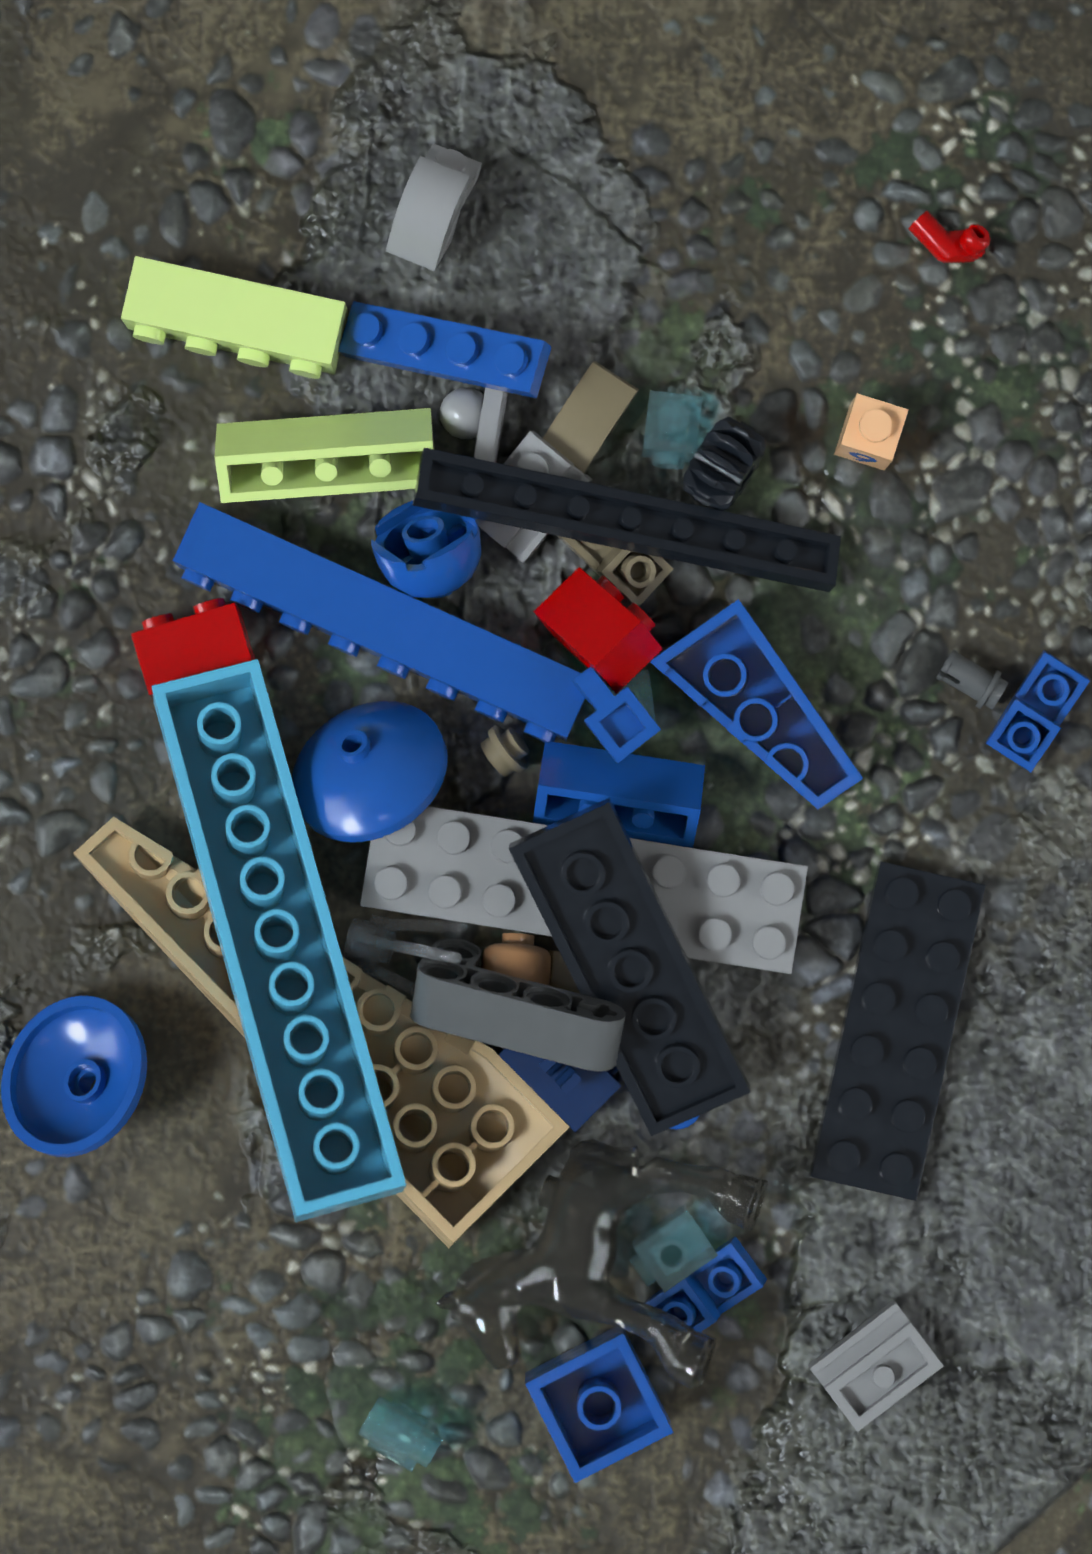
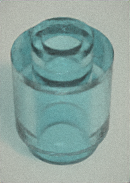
(401, 1434)

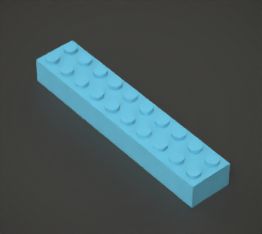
(278, 941)

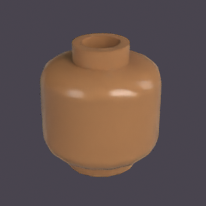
(518, 958)

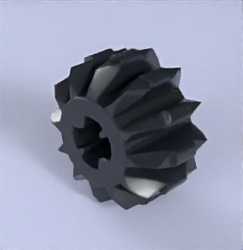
(724, 463)

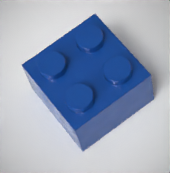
(598, 1403)

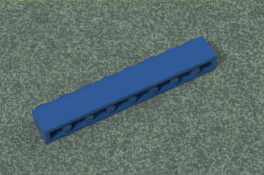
(381, 622)

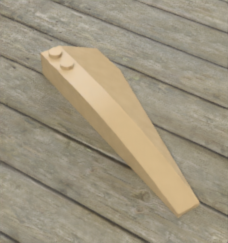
(451, 1102)

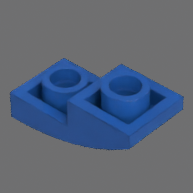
(1037, 711)
(712, 1288)

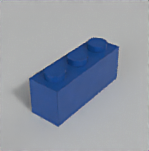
(651, 795)

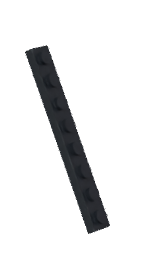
(626, 520)

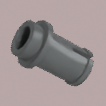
(972, 680)

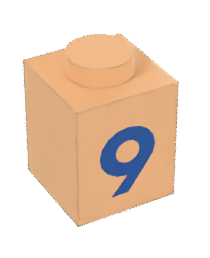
(871, 432)

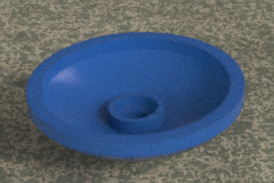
(369, 771)
(52, 1073)

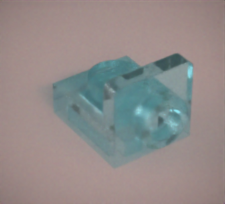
(671, 429)

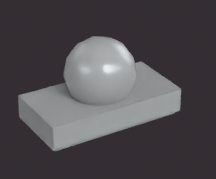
(472, 414)

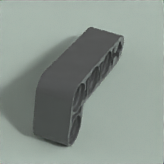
(515, 1011)

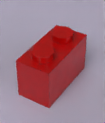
(599, 629)
(193, 644)

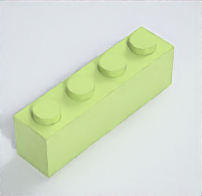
(234, 316)
(321, 455)

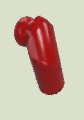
(953, 245)

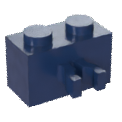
(566, 1089)

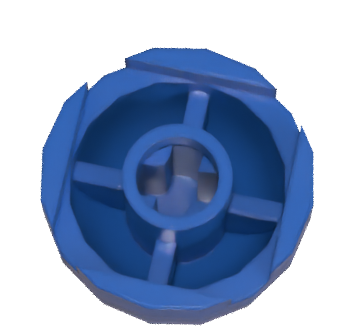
(426, 550)

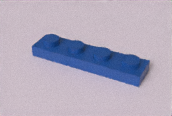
(445, 349)

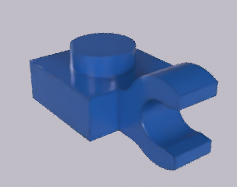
(619, 720)

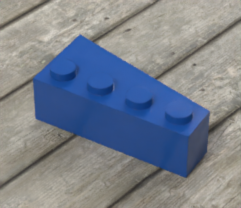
(752, 693)

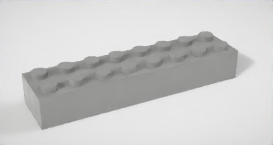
(463, 872)

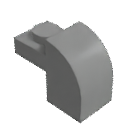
(432, 206)

